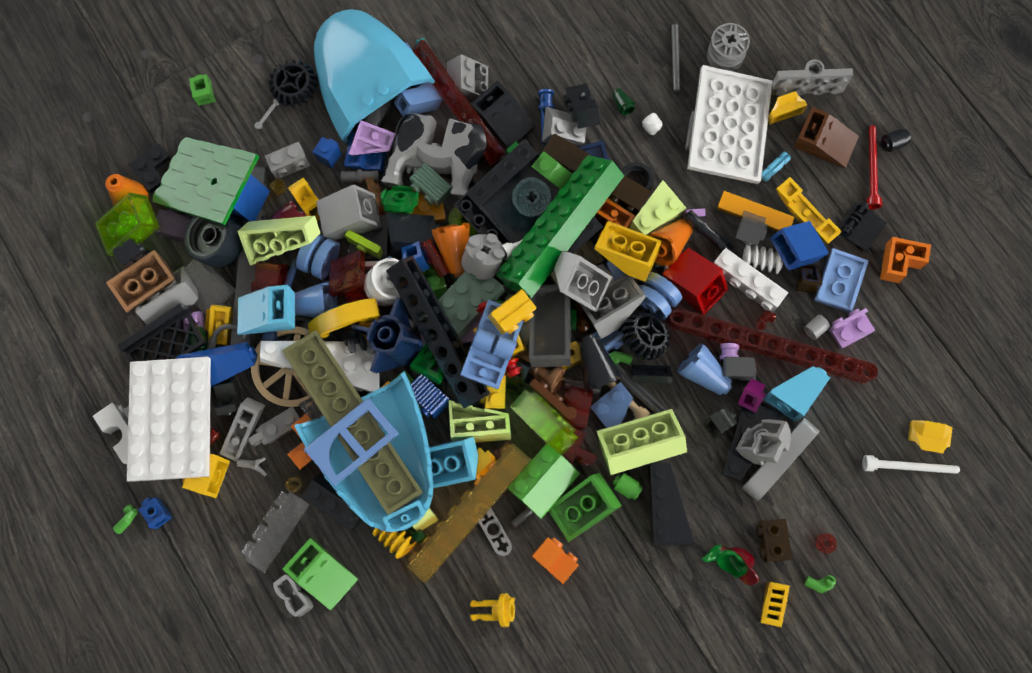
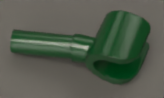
(419, 536)

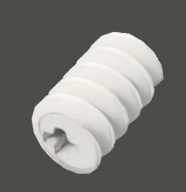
(762, 258)

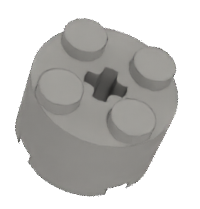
(483, 256)

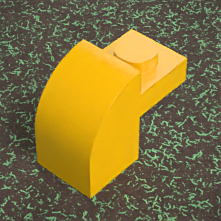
(305, 198)

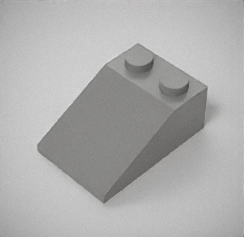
(616, 306)

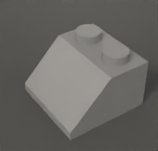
(561, 124)

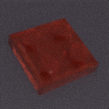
(347, 273)

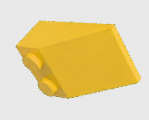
(628, 250)

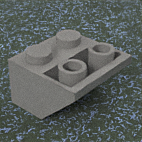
(469, 76)

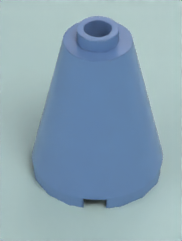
(314, 301)
(705, 370)

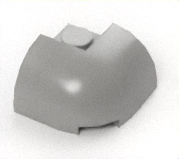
(765, 441)

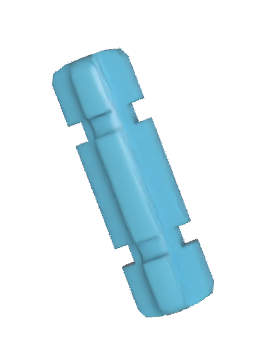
(775, 166)

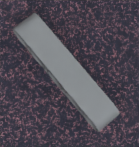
(770, 472)

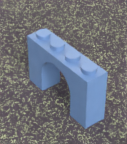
(419, 99)

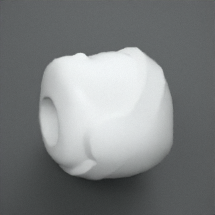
(652, 124)

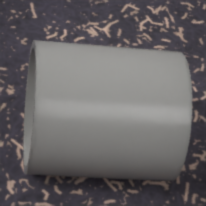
(816, 327)

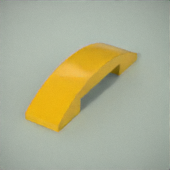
(805, 211)
(344, 315)

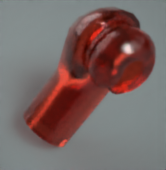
(766, 316)

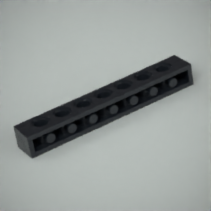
(435, 328)

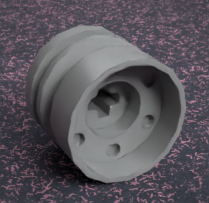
(728, 47)

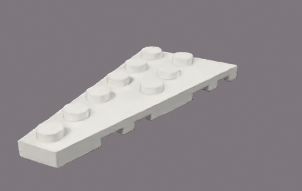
(354, 365)

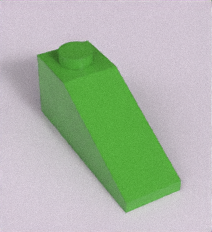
(552, 170)

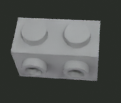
(287, 160)

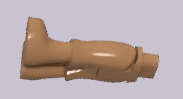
(553, 378)

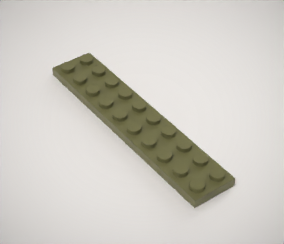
(335, 399)

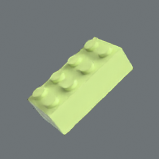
(642, 441)

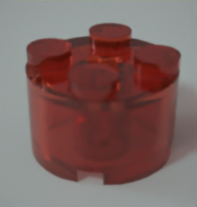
(269, 275)

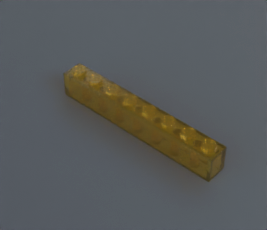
(468, 513)

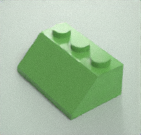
(543, 481)

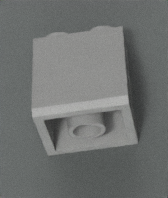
(348, 210)

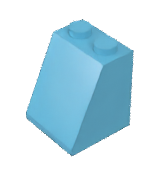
(798, 393)

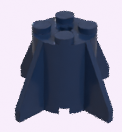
(392, 339)

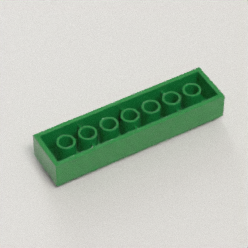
(560, 225)

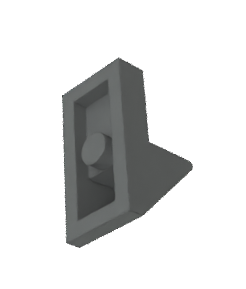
(740, 368)

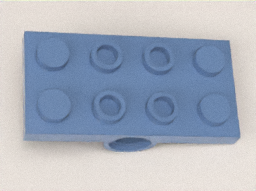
(489, 351)

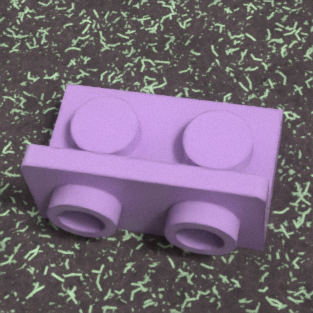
(851, 329)

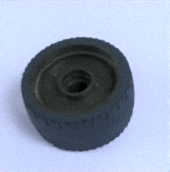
(212, 242)

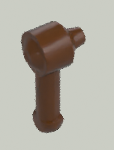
(582, 323)

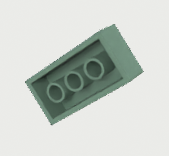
(463, 300)

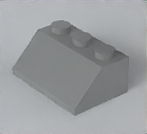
(581, 280)
(179, 291)

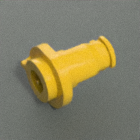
(502, 610)

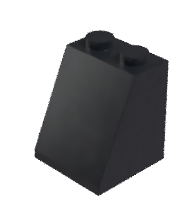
(408, 229)

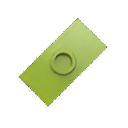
(364, 244)

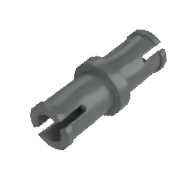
(359, 176)

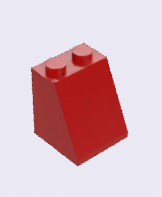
(697, 280)

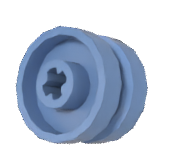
(318, 256)
(659, 295)

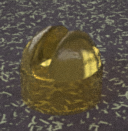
(278, 186)
(293, 488)

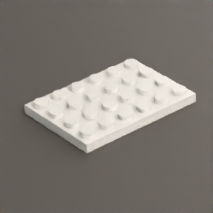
(730, 124)
(169, 419)

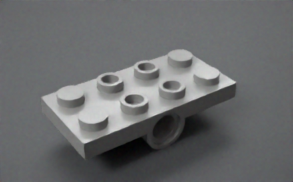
(811, 80)

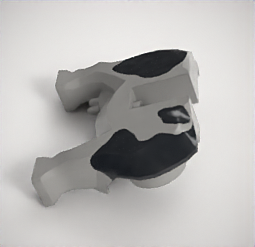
(457, 155)

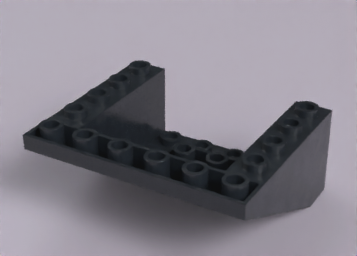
(490, 204)

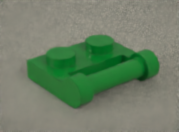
(425, 363)

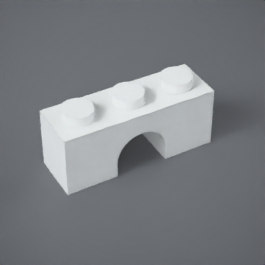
(112, 419)

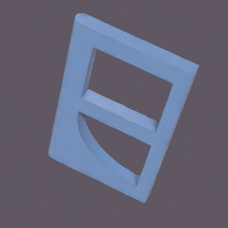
(320, 448)

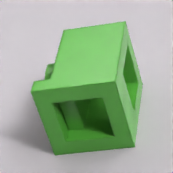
(202, 89)

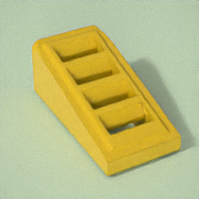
(782, 605)

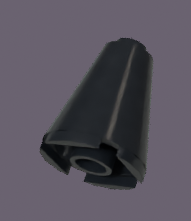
(596, 363)

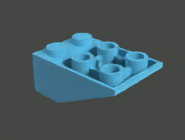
(267, 310)

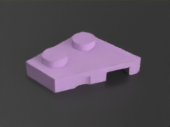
(371, 139)

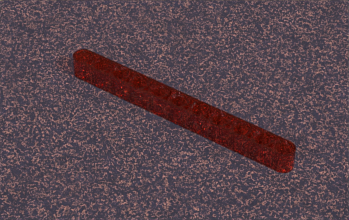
(762, 338)

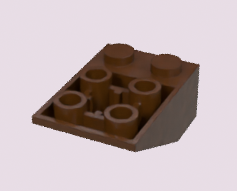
(826, 138)

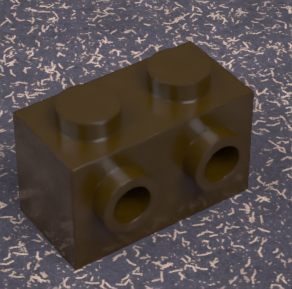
(774, 540)

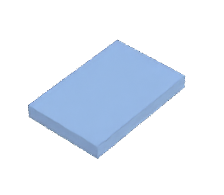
(841, 280)

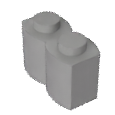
(295, 599)

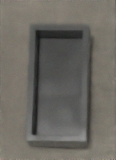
(550, 328)

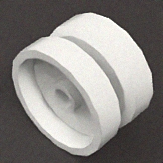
(378, 284)

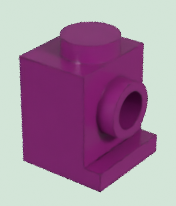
(752, 395)

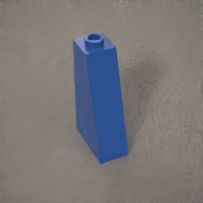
(226, 360)

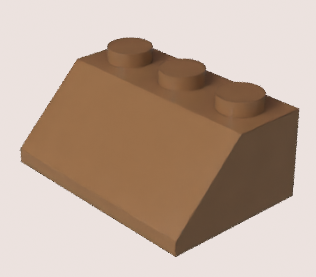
(141, 280)

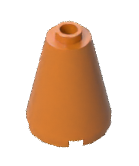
(120, 186)
(673, 241)
(451, 244)

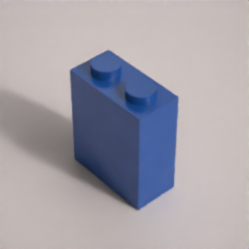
(799, 245)

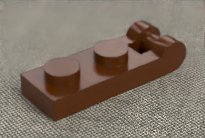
(553, 400)

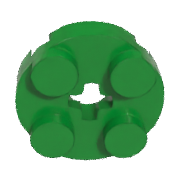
(399, 199)

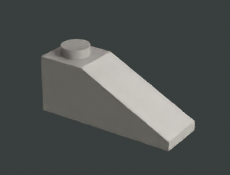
(242, 428)

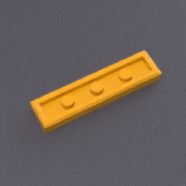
(737, 205)

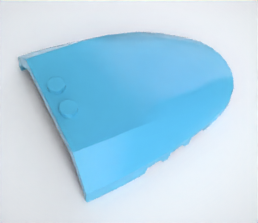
(361, 67)
(401, 409)

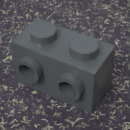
(751, 228)

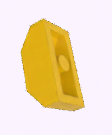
(787, 107)
(216, 317)
(930, 435)

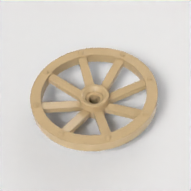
(262, 387)

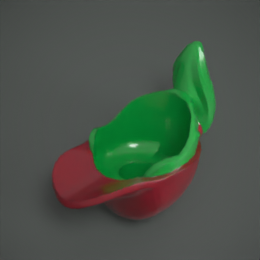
(735, 561)

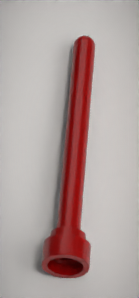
(873, 199)

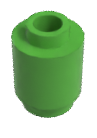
(627, 486)

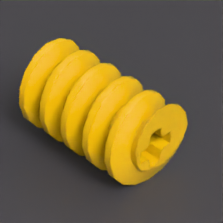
(396, 541)

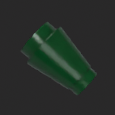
(623, 102)

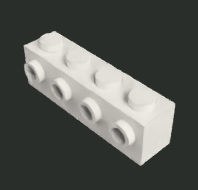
(750, 281)

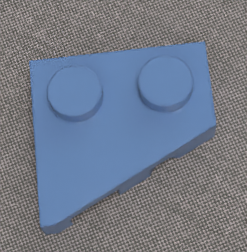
(613, 406)

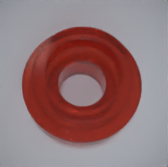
(820, 543)

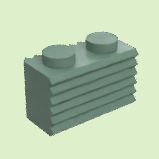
(431, 185)

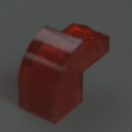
(585, 457)

